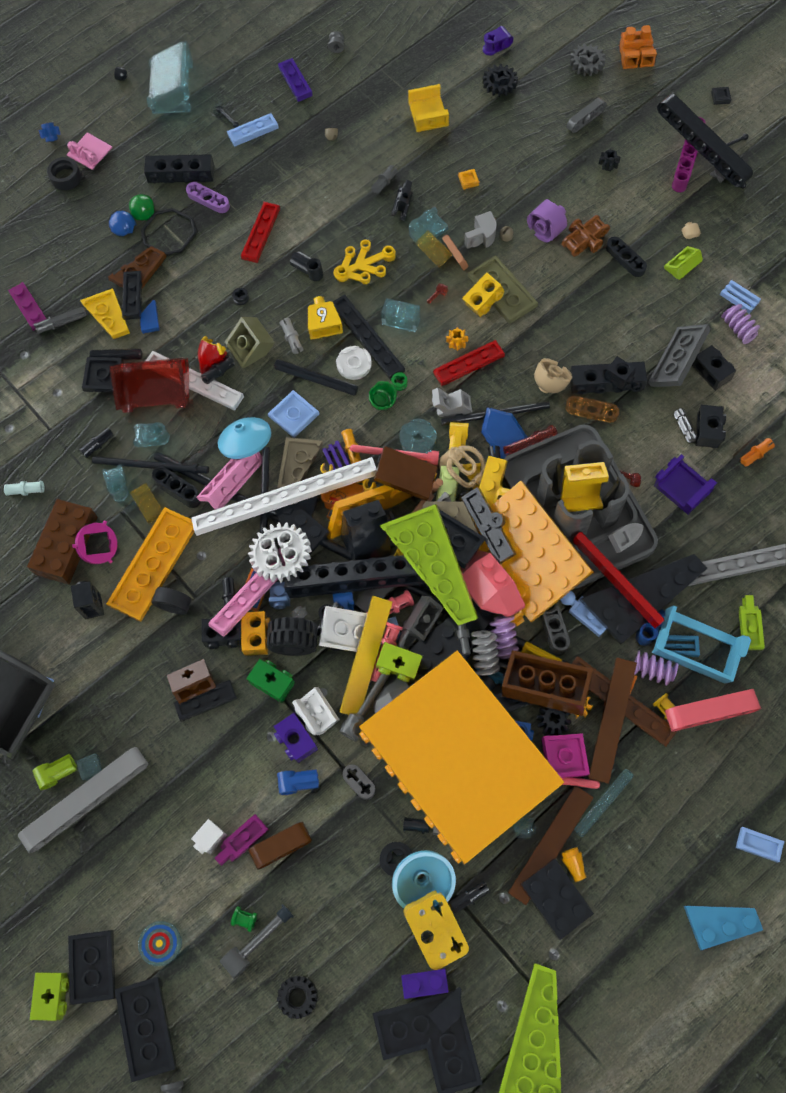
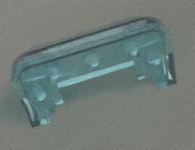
(170, 79)

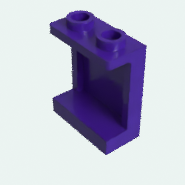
(683, 485)

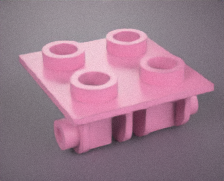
(88, 150)

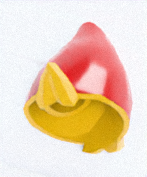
(210, 354)

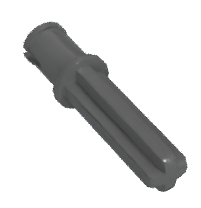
(60, 320)

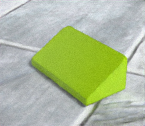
(684, 262)

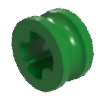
(402, 377)

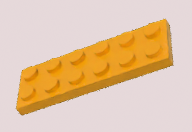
(152, 564)

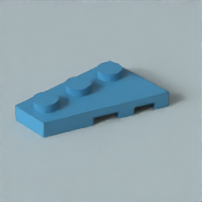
(721, 924)

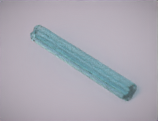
(603, 803)

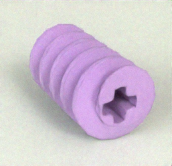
(740, 323)
(505, 636)
(654, 668)

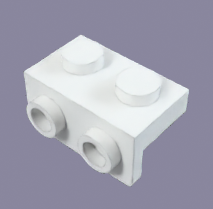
(315, 712)

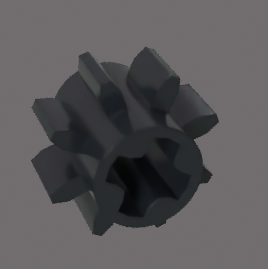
(609, 160)

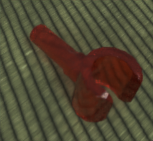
(440, 289)
(635, 478)

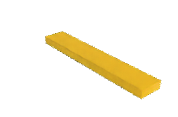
(366, 655)

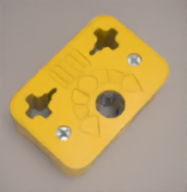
(438, 947)

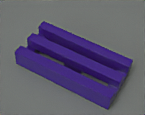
(332, 449)

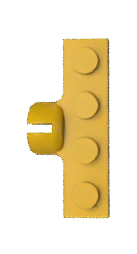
(492, 479)

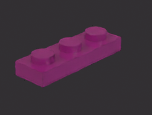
(27, 304)

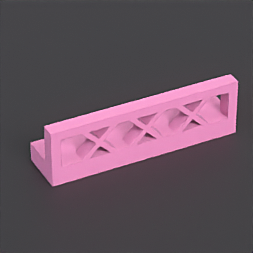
(230, 480)

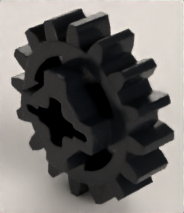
(500, 80)

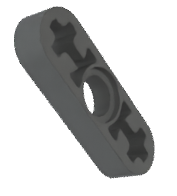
(586, 115)

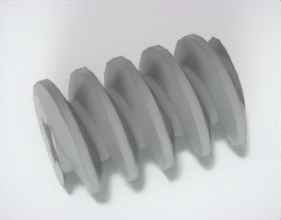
(486, 652)

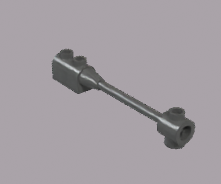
(414, 628)

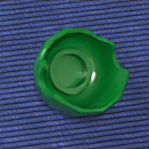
(141, 207)
(382, 395)

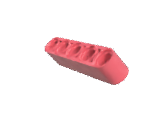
(712, 710)

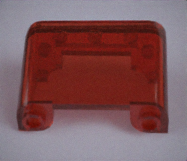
(150, 383)

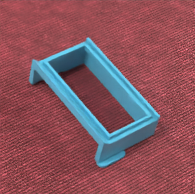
(738, 649)

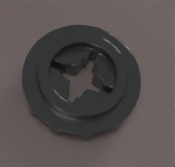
(386, 856)

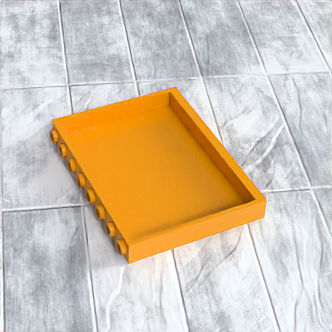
(460, 757)

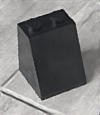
(363, 532)

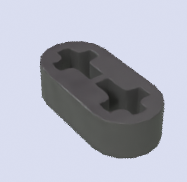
(355, 785)

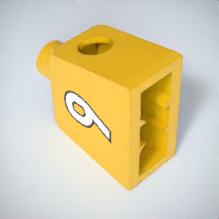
(323, 319)

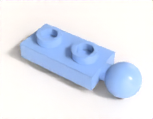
(582, 614)

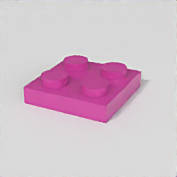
(566, 754)

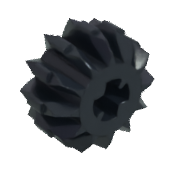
(551, 726)

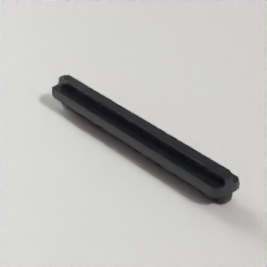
(316, 377)

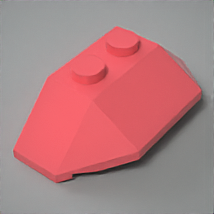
(491, 585)

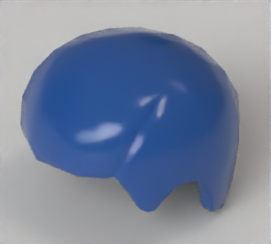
(122, 223)

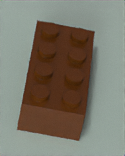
(54, 553)
(547, 682)

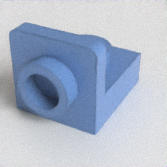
(278, 596)

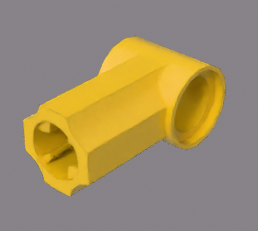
(458, 434)

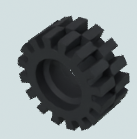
(285, 990)

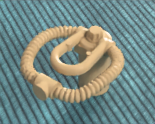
(452, 458)

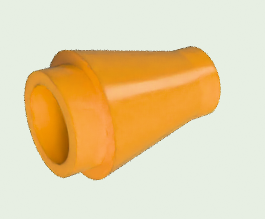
(574, 862)

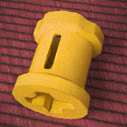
(663, 704)

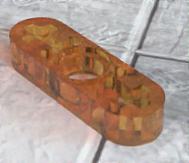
(590, 402)

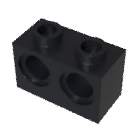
(87, 600)
(219, 640)

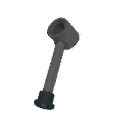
(236, 961)

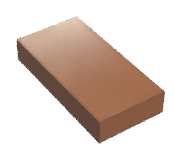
(455, 252)

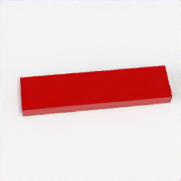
(260, 232)
(468, 363)

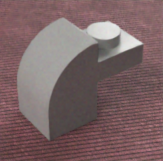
(484, 231)
(451, 404)

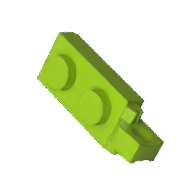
(751, 623)

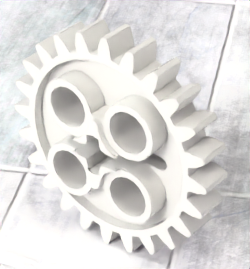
(262, 558)

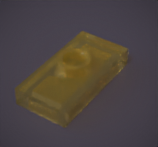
(433, 248)
(146, 502)

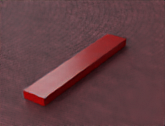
(618, 580)

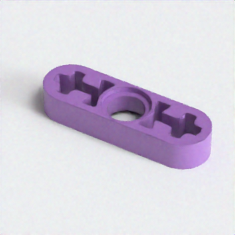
(204, 191)

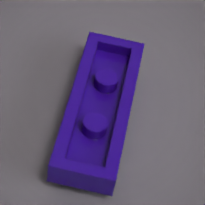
(295, 79)

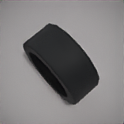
(61, 164)
(171, 601)

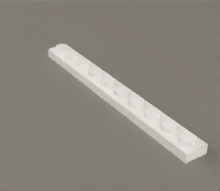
(284, 496)

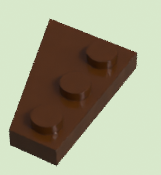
(146, 262)

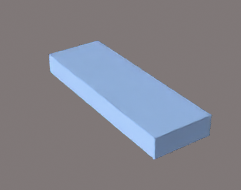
(252, 129)

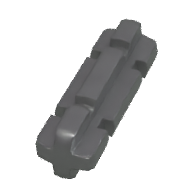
(685, 425)

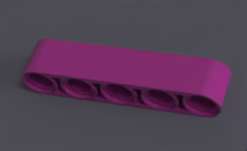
(684, 166)

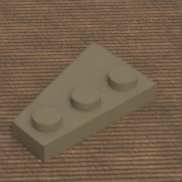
(297, 459)

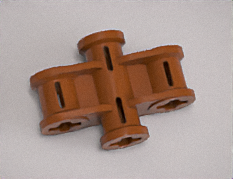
(585, 235)

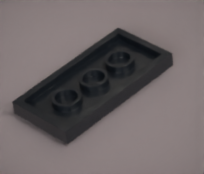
(145, 1029)

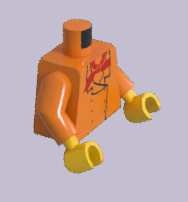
(331, 497)

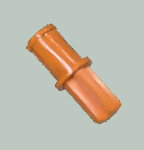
(757, 452)

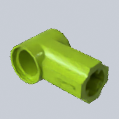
(49, 773)

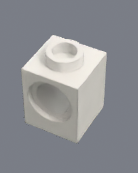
(208, 837)

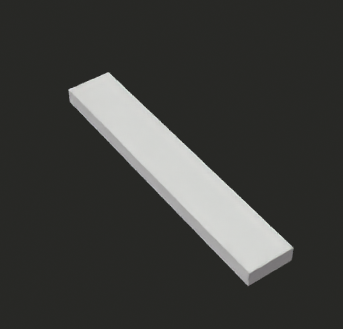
(214, 390)

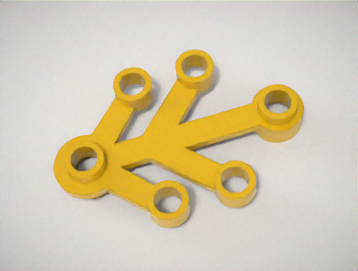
(363, 264)

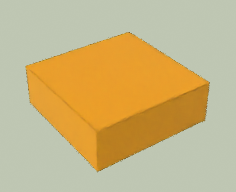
(468, 179)

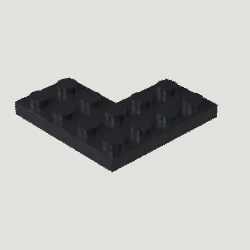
(450, 1053)

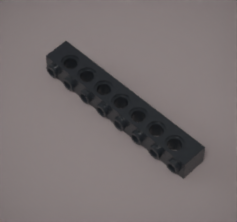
(352, 576)

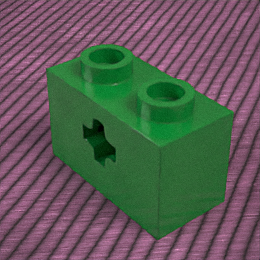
(259, 679)

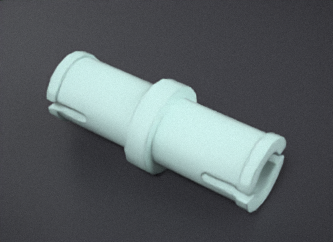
(24, 488)

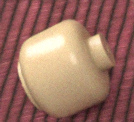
(691, 230)

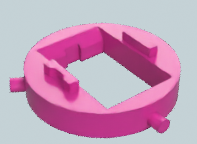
(91, 529)

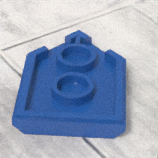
(501, 429)

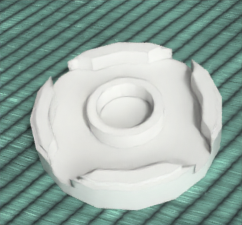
(354, 362)

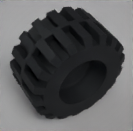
(292, 636)

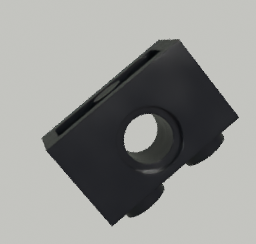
(713, 376)
(713, 416)

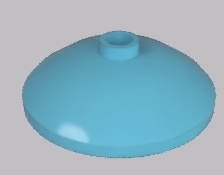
(244, 438)
(437, 876)

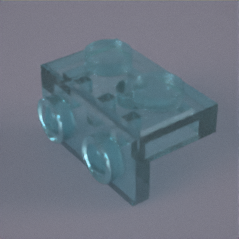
(428, 221)

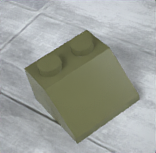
(249, 341)

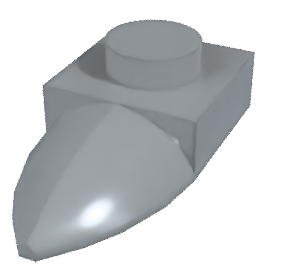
(625, 536)

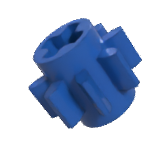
(49, 132)

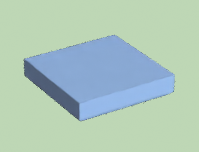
(293, 414)

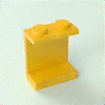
(427, 108)
(582, 486)

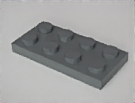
(679, 356)

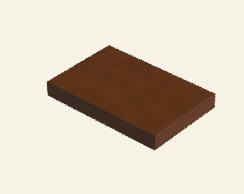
(405, 473)

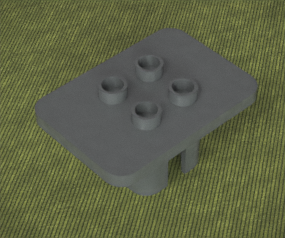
(542, 472)

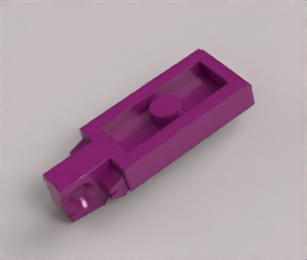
(241, 840)

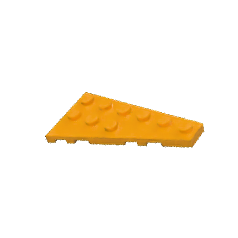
(386, 495)

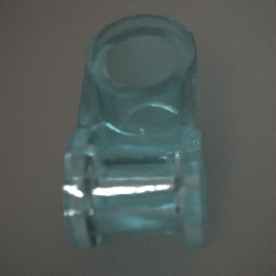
(148, 435)
(115, 480)

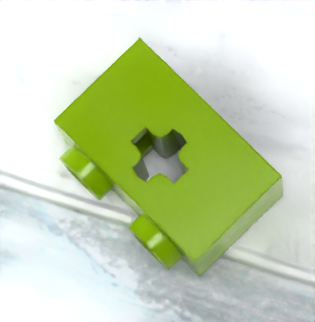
(409, 659)
(44, 1007)

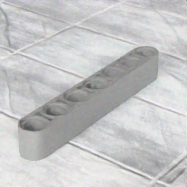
(82, 800)

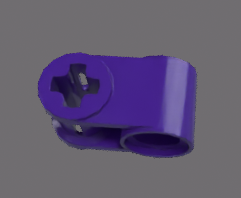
(497, 41)

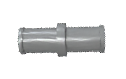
(291, 336)

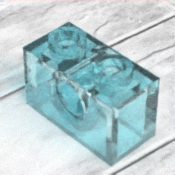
(400, 315)

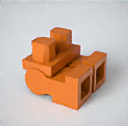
(637, 47)

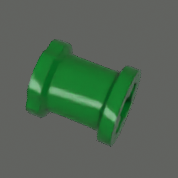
(243, 919)

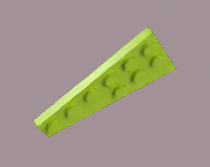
(430, 553)
(535, 1049)

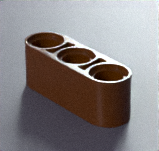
(280, 845)

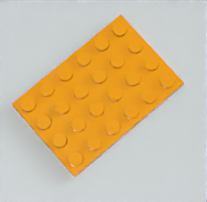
(545, 560)

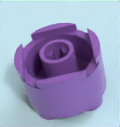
(547, 220)

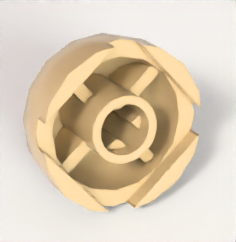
(551, 377)

